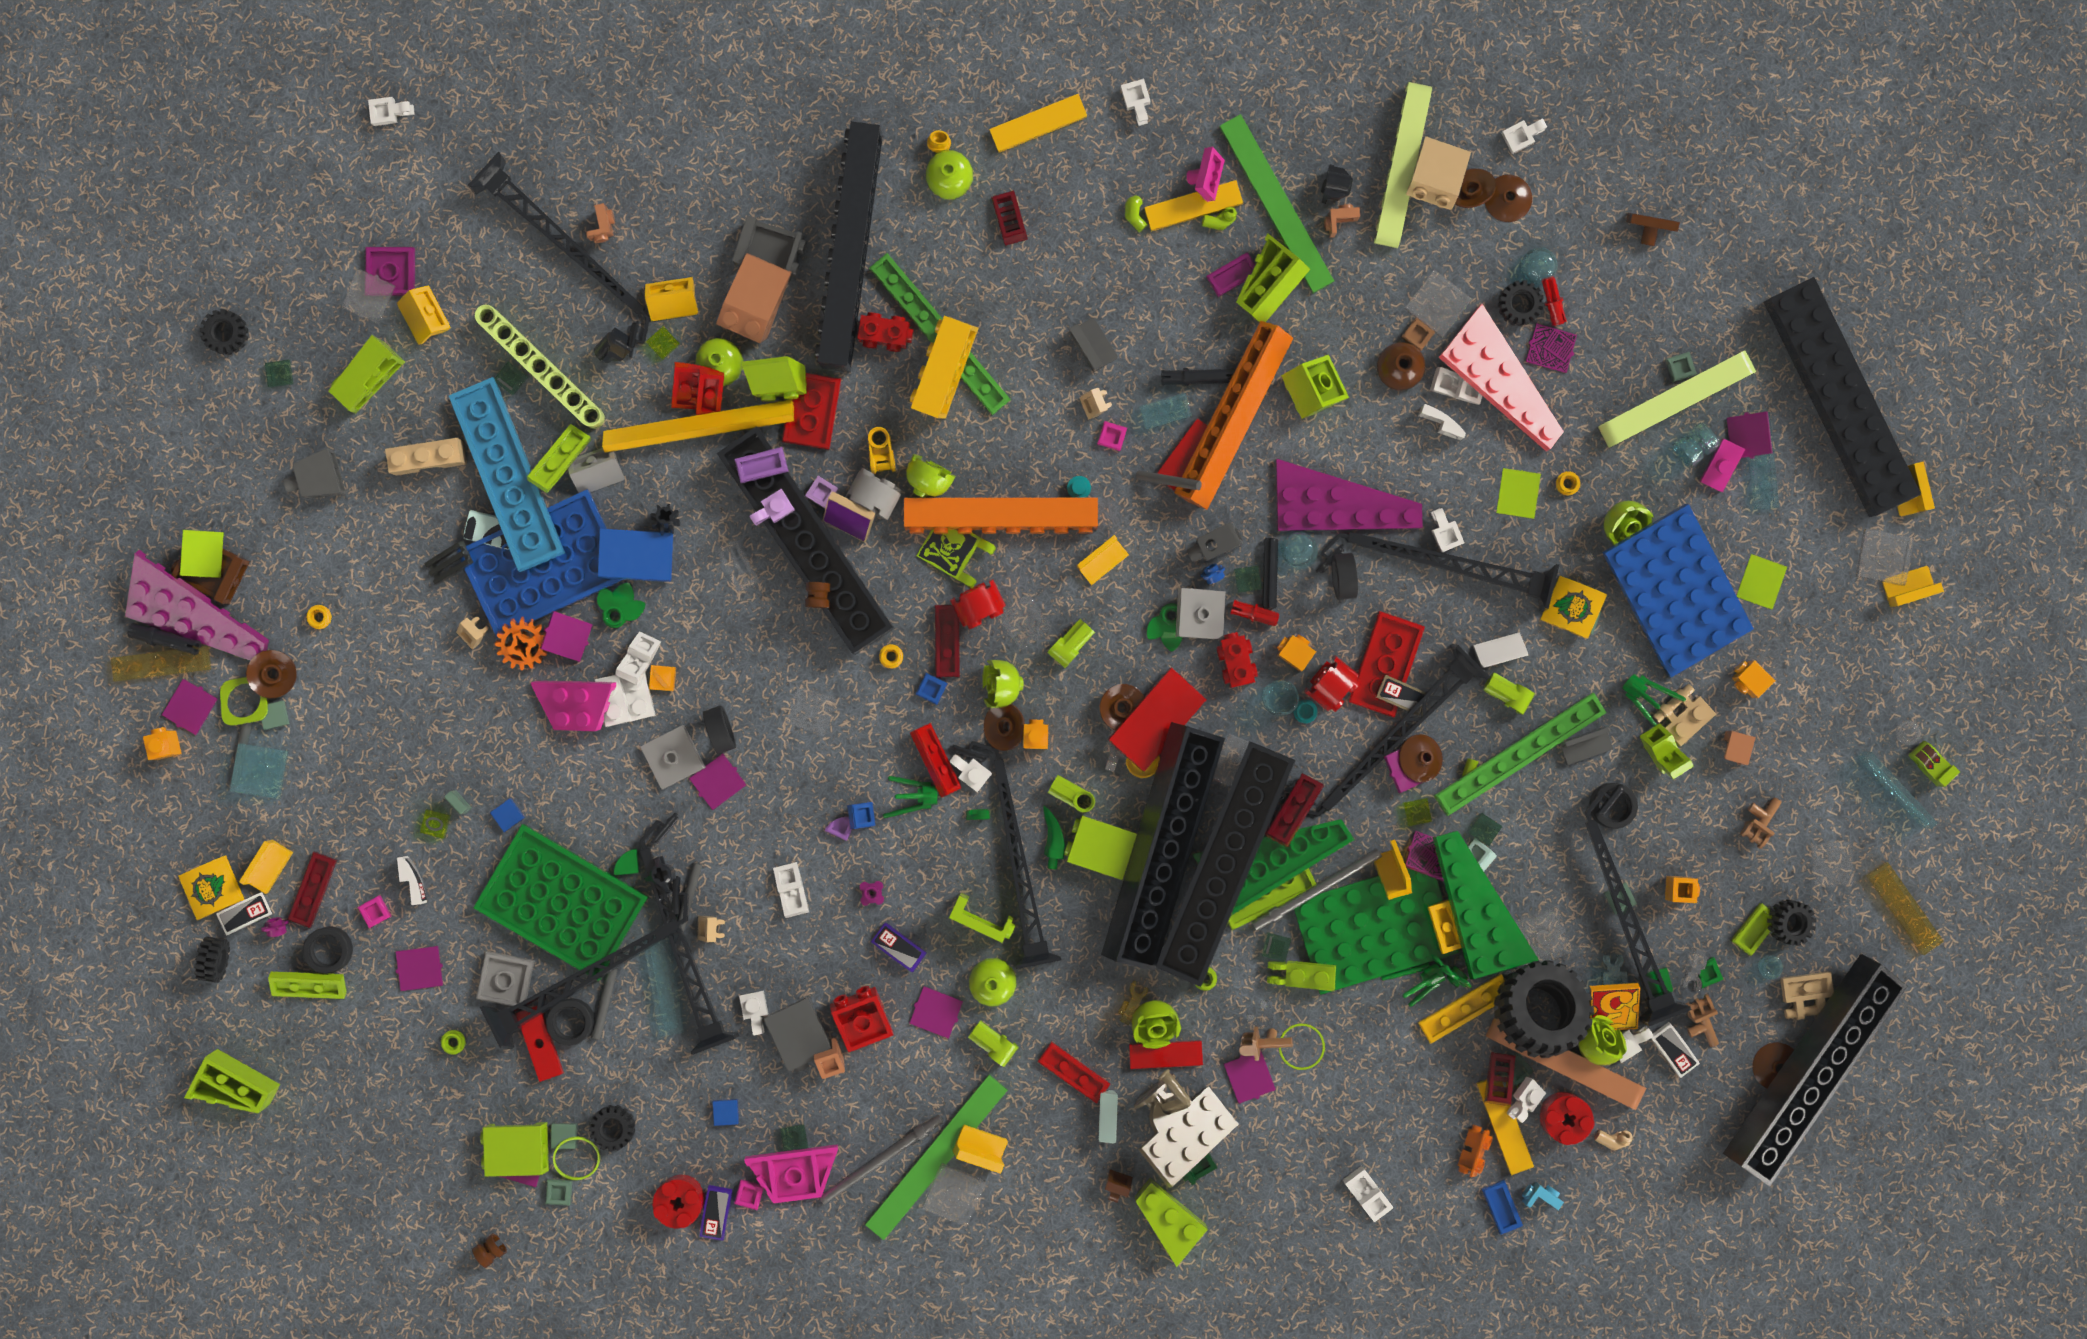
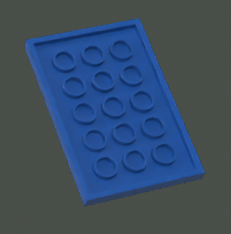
(547, 586)
(1678, 590)

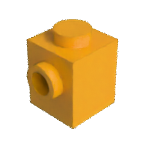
(1296, 651)
(1752, 679)
(1035, 735)
(161, 744)
(1682, 889)

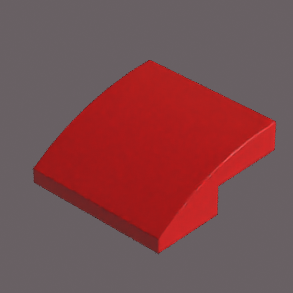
(697, 388)

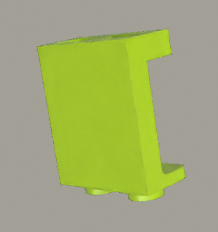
(1100, 847)
(981, 925)
(515, 1150)

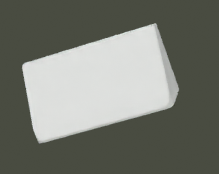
(1500, 650)

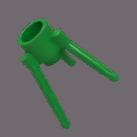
(1636, 687)
(926, 795)
(1431, 978)

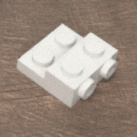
(628, 701)

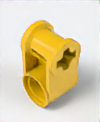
(881, 452)

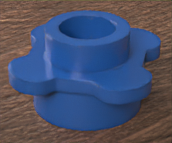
(1213, 573)

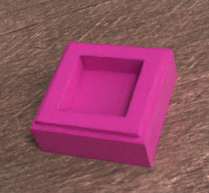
(1112, 436)
(374, 911)
(749, 1194)

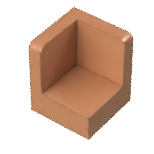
(1738, 747)
(830, 1061)

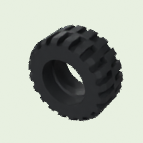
(1568, 994)

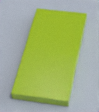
(1274, 898)

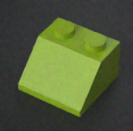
(775, 378)
(1314, 386)

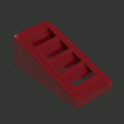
(1020, 232)
(1507, 1090)

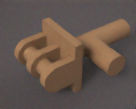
(1760, 827)
(1701, 1012)
(1252, 1044)

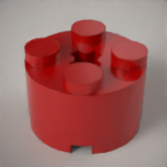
(978, 604)
(1332, 684)
(1580, 1118)
(665, 1201)

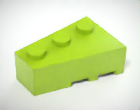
(1272, 280)
(365, 374)
(231, 1083)
(1170, 1220)

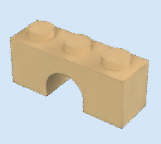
(426, 455)

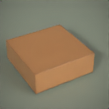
(1418, 334)

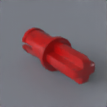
(1554, 301)
(1255, 613)

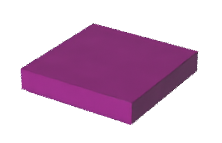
(393, 266)

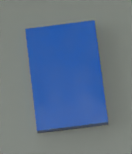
(635, 555)

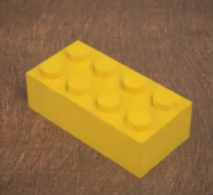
(944, 367)

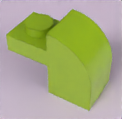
(1664, 751)

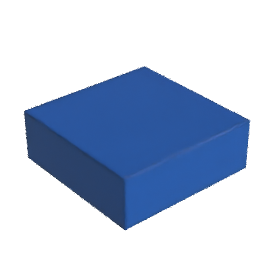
(931, 688)
(507, 815)
(861, 815)
(725, 1112)

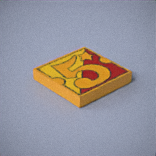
(1617, 1003)

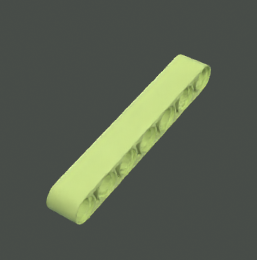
(1403, 164)
(530, 361)
(1677, 399)

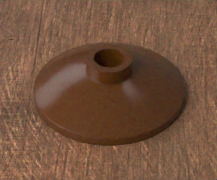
(1476, 188)
(1507, 210)
(258, 674)
(1117, 694)
(996, 727)
(1412, 759)
(1766, 1060)

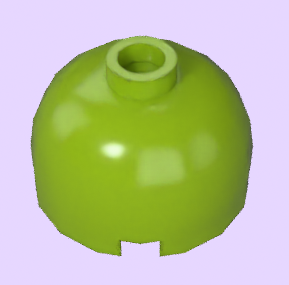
(949, 174)
(721, 356)
(928, 477)
(1625, 519)
(1001, 683)
(992, 982)
(1155, 1024)
(1602, 1042)

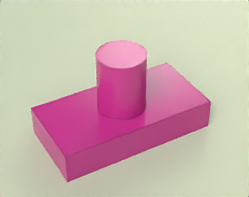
(1209, 174)
(1722, 465)

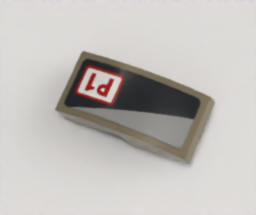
(1399, 694)

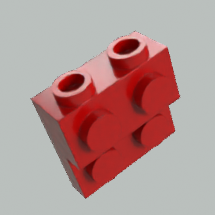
(861, 1018)

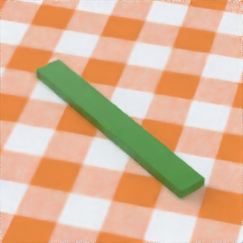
(1275, 201)
(926, 319)
(1519, 754)
(939, 1152)

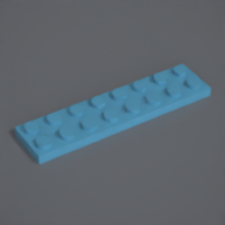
(504, 474)

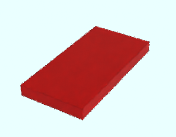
(1387, 653)
(1146, 727)

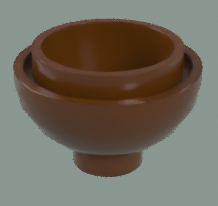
(1390, 371)

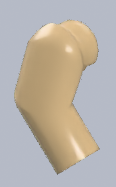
(1614, 1141)

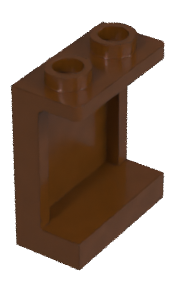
(221, 588)

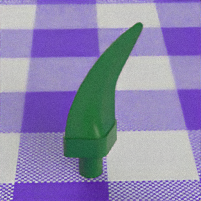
(1055, 842)

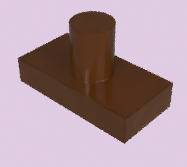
(1651, 226)

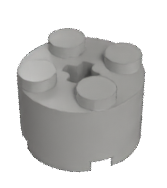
(874, 493)

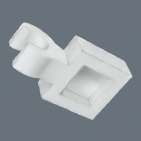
(1136, 98)
(385, 110)
(1521, 135)
(1447, 534)
(973, 773)
(754, 1007)
(1633, 1041)
(1527, 1098)

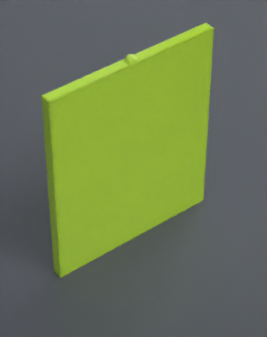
(1518, 493)
(201, 553)
(1761, 581)

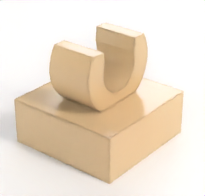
(1094, 403)
(470, 633)
(707, 928)

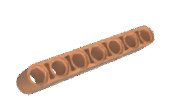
(1582, 1071)

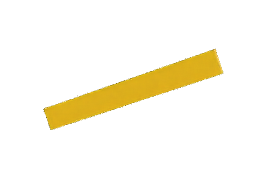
(698, 426)

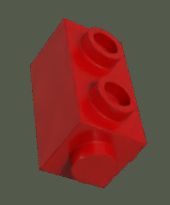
(891, 332)
(1235, 653)

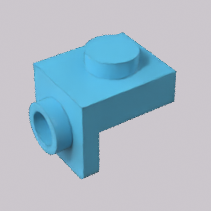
(1548, 1194)

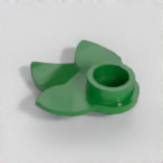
(622, 602)
(1163, 627)
(1455, 975)

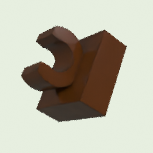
(1118, 1185)

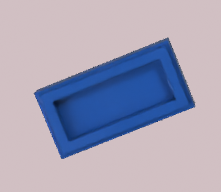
(1502, 1207)

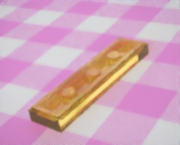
(159, 664)
(1904, 908)

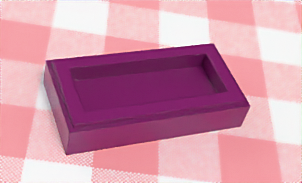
(1231, 274)

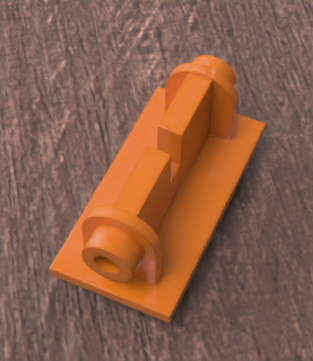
(1473, 1160)

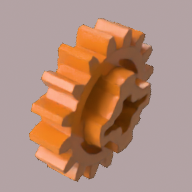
(518, 634)

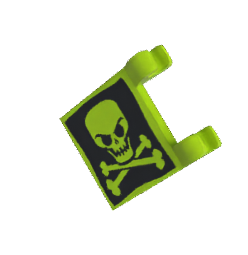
(952, 553)

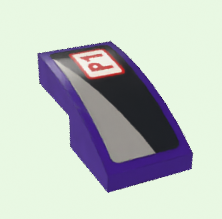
(898, 947)
(716, 1212)

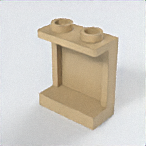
(1438, 173)

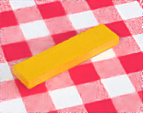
(1038, 123)
(1192, 206)
(1461, 1010)
(1507, 1133)

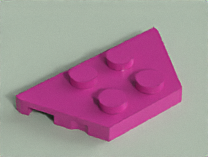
(574, 703)
(793, 1173)

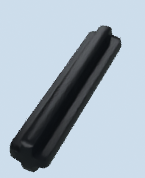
(1270, 573)

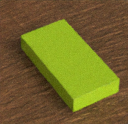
(1753, 930)

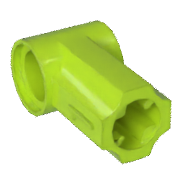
(1068, 646)
(1512, 695)
(1069, 793)
(995, 1044)

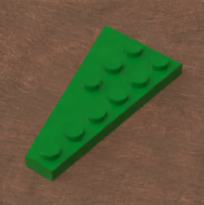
(1279, 863)
(1483, 923)

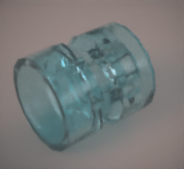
(1698, 442)

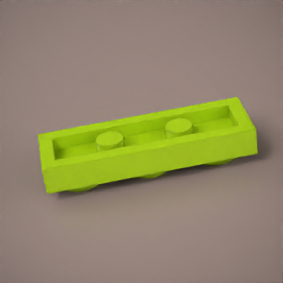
(558, 458)
(307, 985)

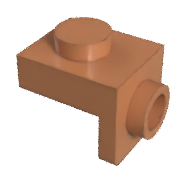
(1344, 213)
(605, 219)

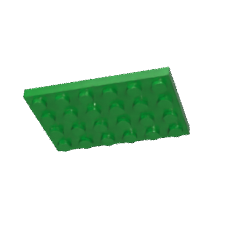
(560, 900)
(1367, 932)

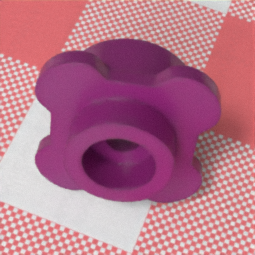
(876, 888)
(275, 927)

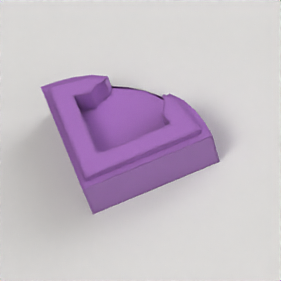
(840, 828)

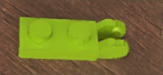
(1304, 975)

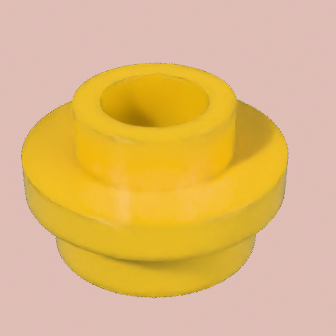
(938, 141)
(1574, 480)
(311, 616)
(883, 656)

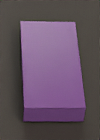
(761, 465)

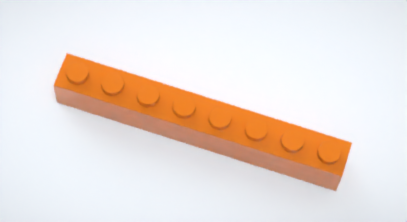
(1235, 413)
(1001, 514)

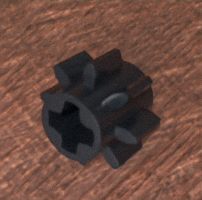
(662, 525)

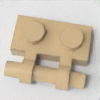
(1689, 720)
(1806, 987)

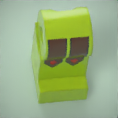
(1933, 764)

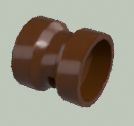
(817, 595)
(488, 1251)

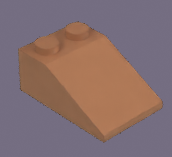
(754, 298)

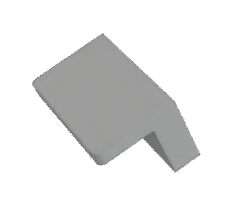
(595, 470)

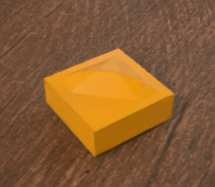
(662, 678)

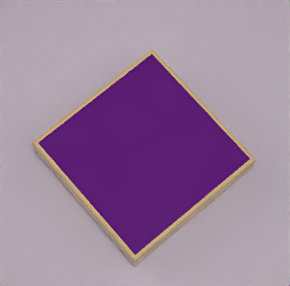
(848, 516)

